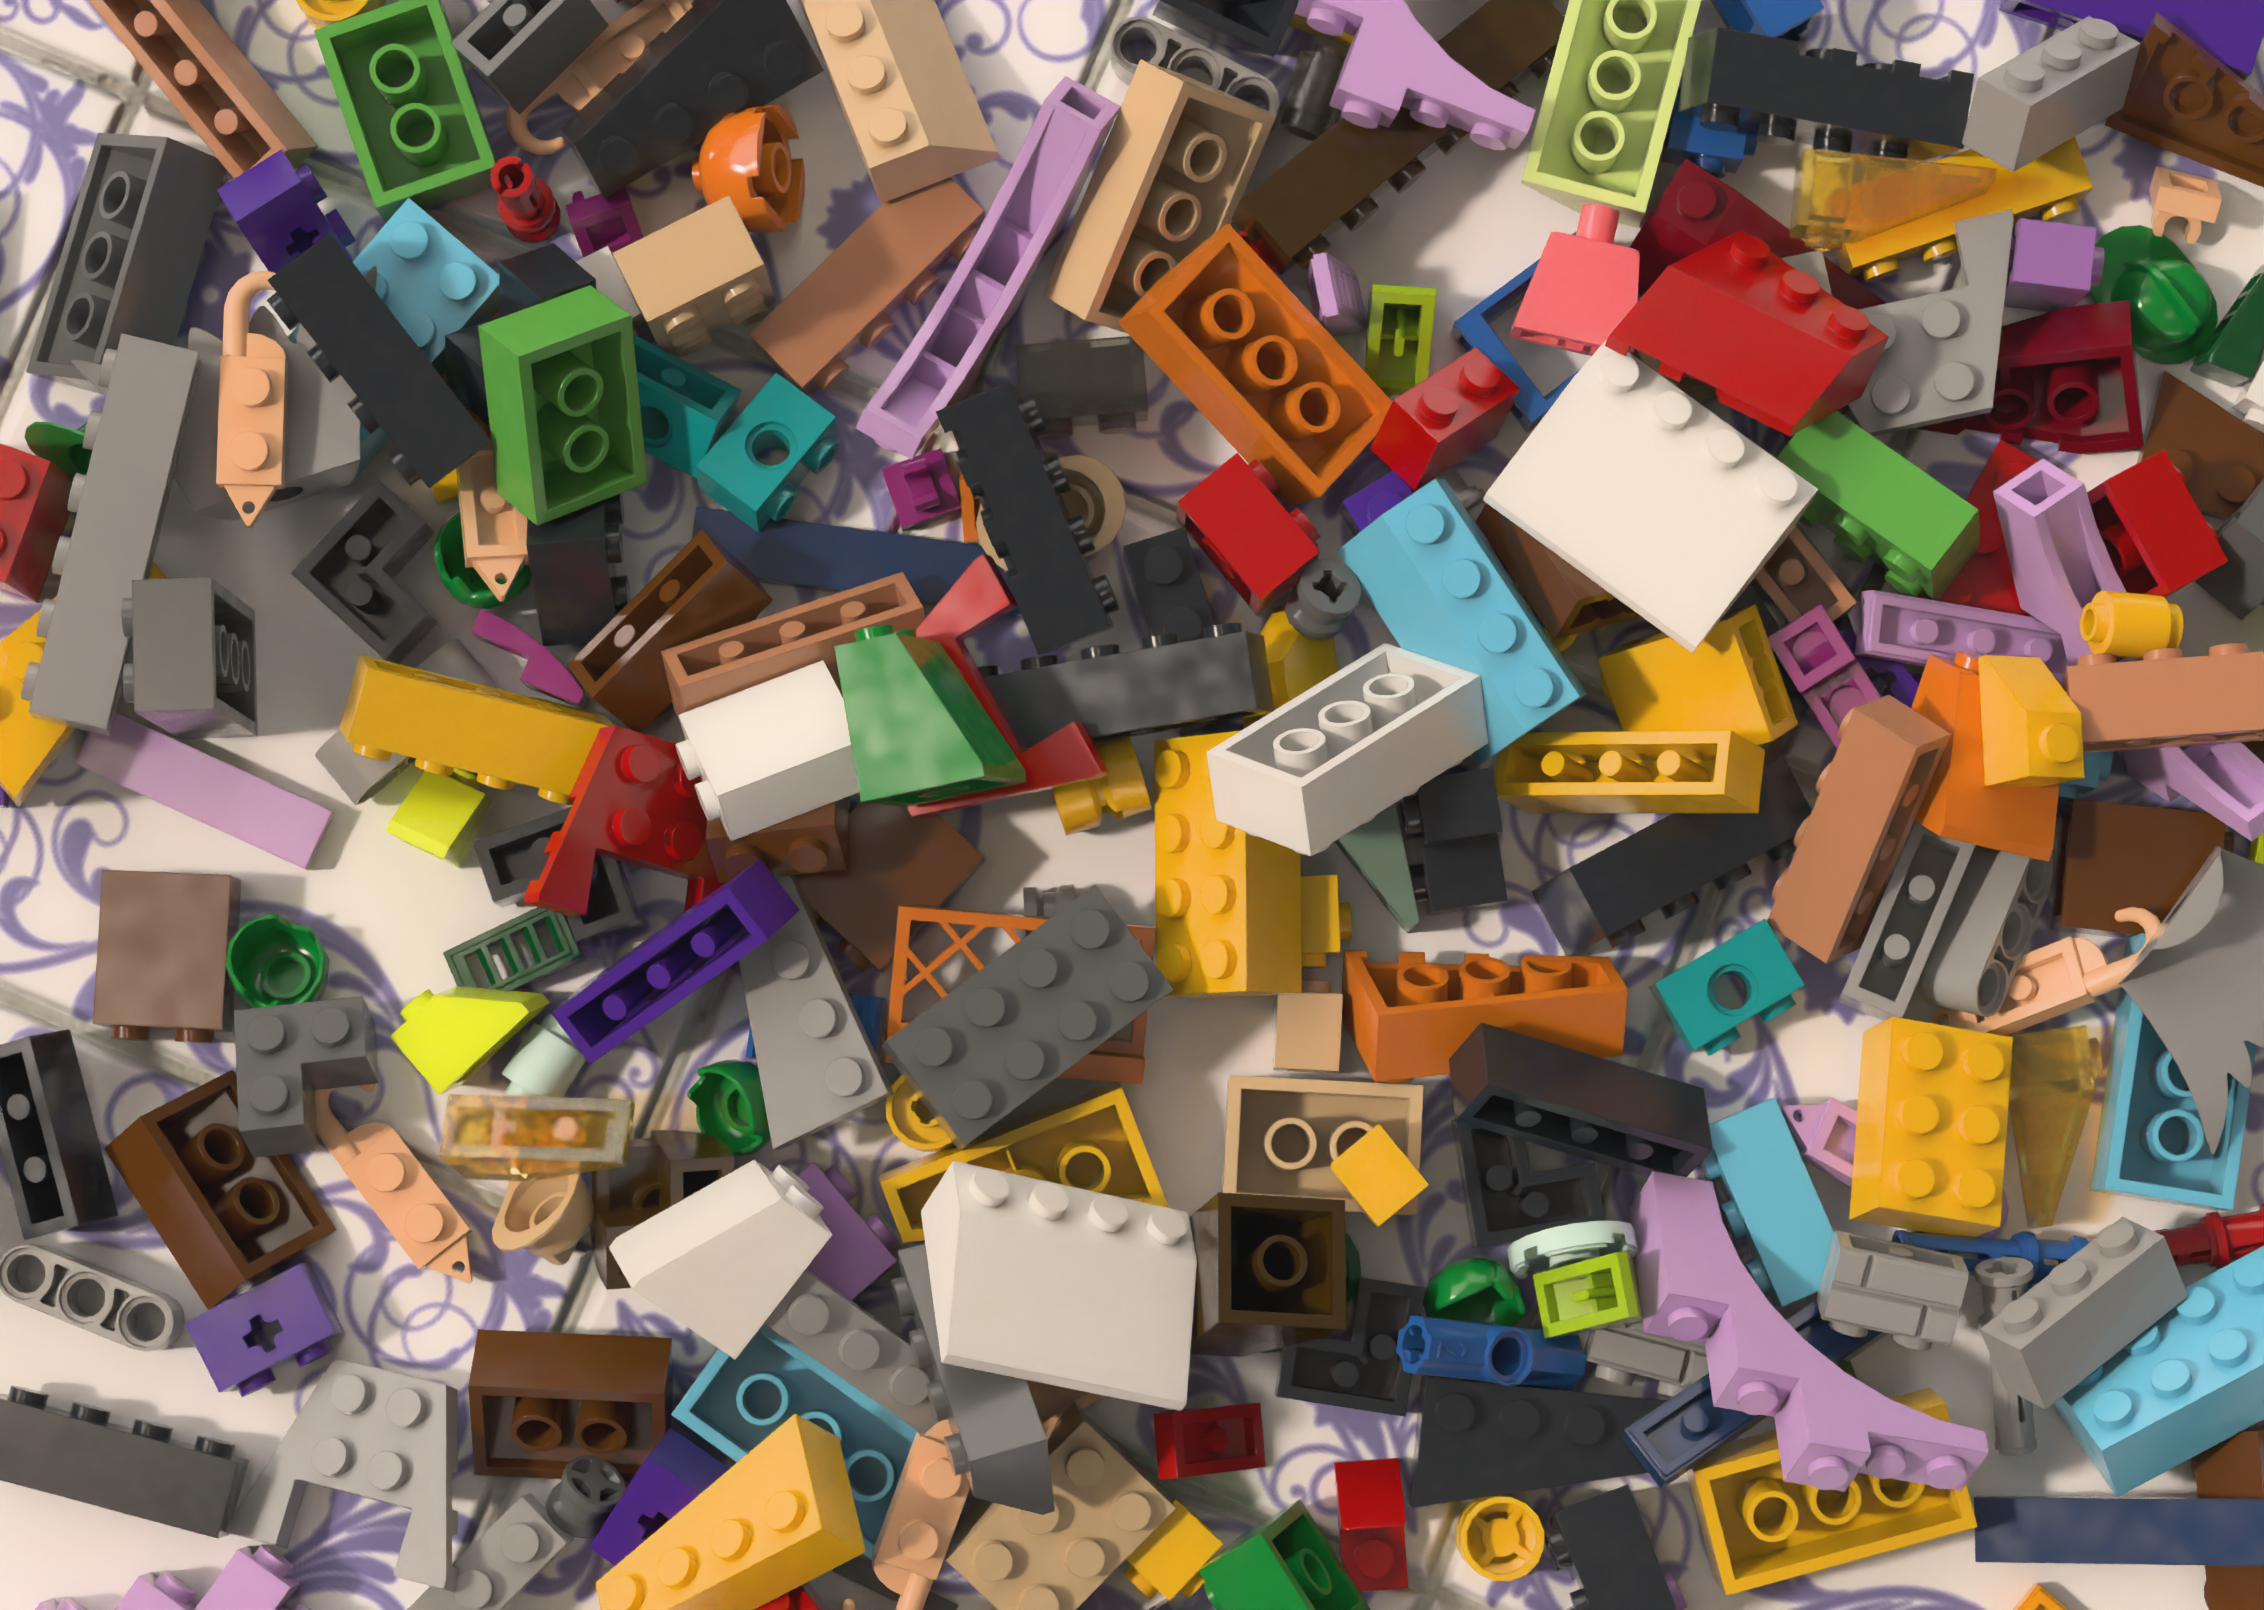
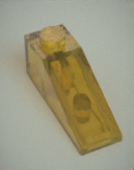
(1859, 195)
(2048, 1110)
(534, 1136)

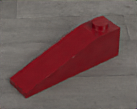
(1703, 210)
(2065, 382)

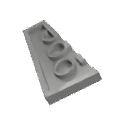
(806, 1031)

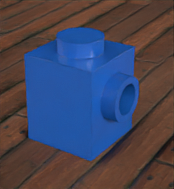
(1709, 149)

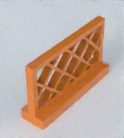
(1110, 1062)

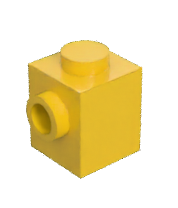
(1322, 920)
(1173, 1555)

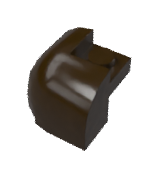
(655, 1178)

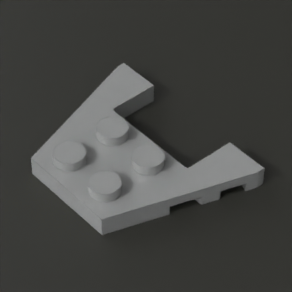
(1939, 344)
(375, 1440)

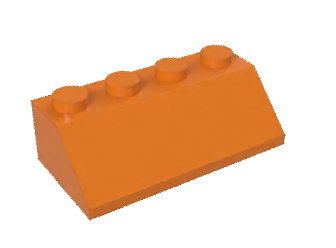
(1259, 365)

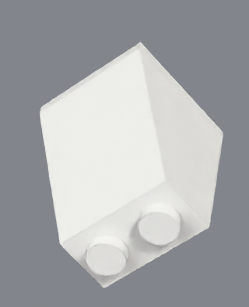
(726, 1252)

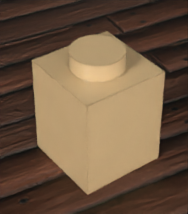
(1308, 1030)

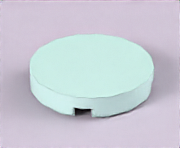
(1570, 1245)

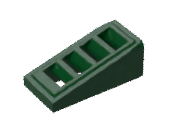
(2238, 340)
(569, 951)

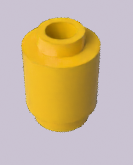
(2130, 624)

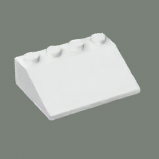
(1650, 495)
(1061, 1285)

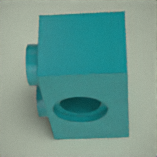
(680, 407)
(774, 419)
(1752, 957)

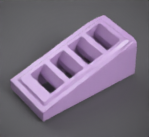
(1335, 296)

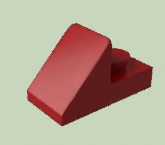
(1209, 1440)
(1372, 1523)

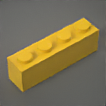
(2044, 186)
(468, 728)
(1631, 772)

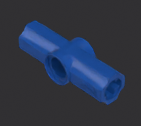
(1490, 1353)

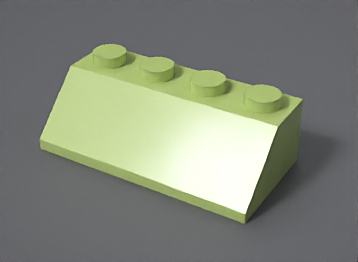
(1609, 103)

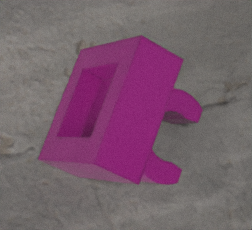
(603, 221)
(921, 489)

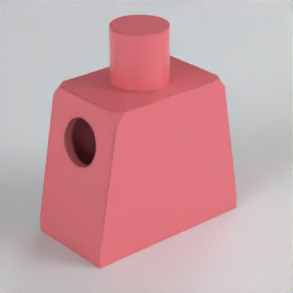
(1580, 286)

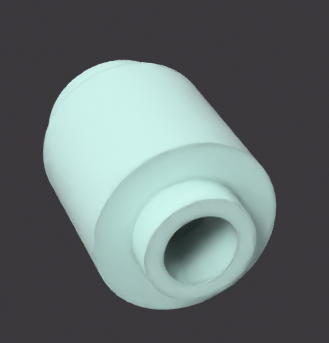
(543, 1062)

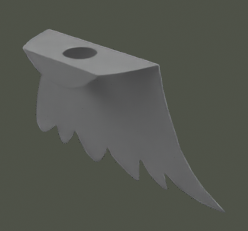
(319, 425)
(2206, 981)

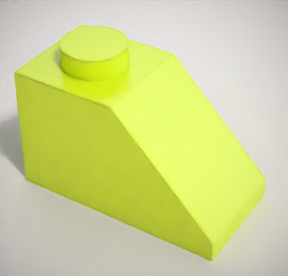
(442, 815)
(461, 1030)

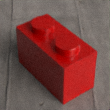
(1445, 418)

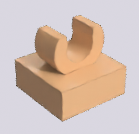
(2186, 196)

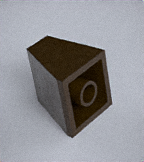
(1267, 1272)

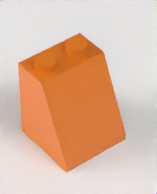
(1957, 799)

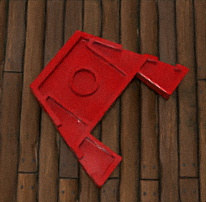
(1059, 759)
(630, 808)

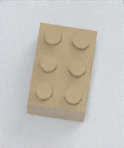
(697, 278)
(1292, 1129)
(1061, 1557)

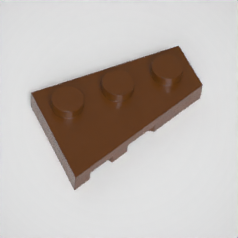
(2193, 105)

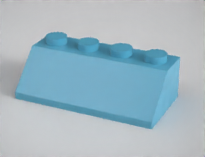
(1458, 605)

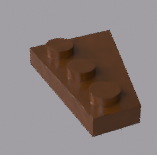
(2207, 444)

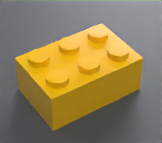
(1931, 1128)

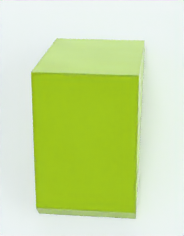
(1399, 336)
(1588, 1295)

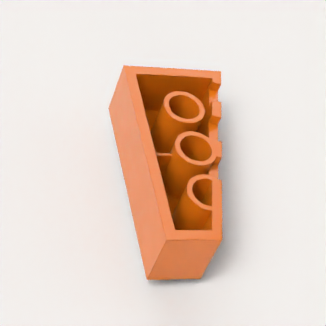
(1418, 1013)

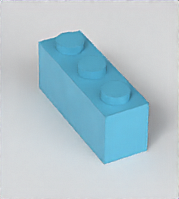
(1770, 1201)

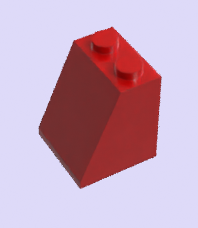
(31, 520)

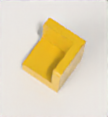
(1378, 1175)

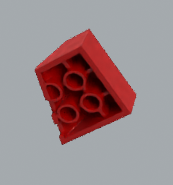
(1754, 333)

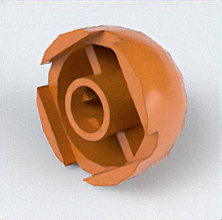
(752, 163)

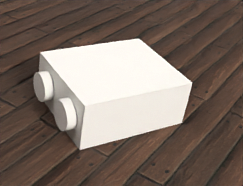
(770, 751)

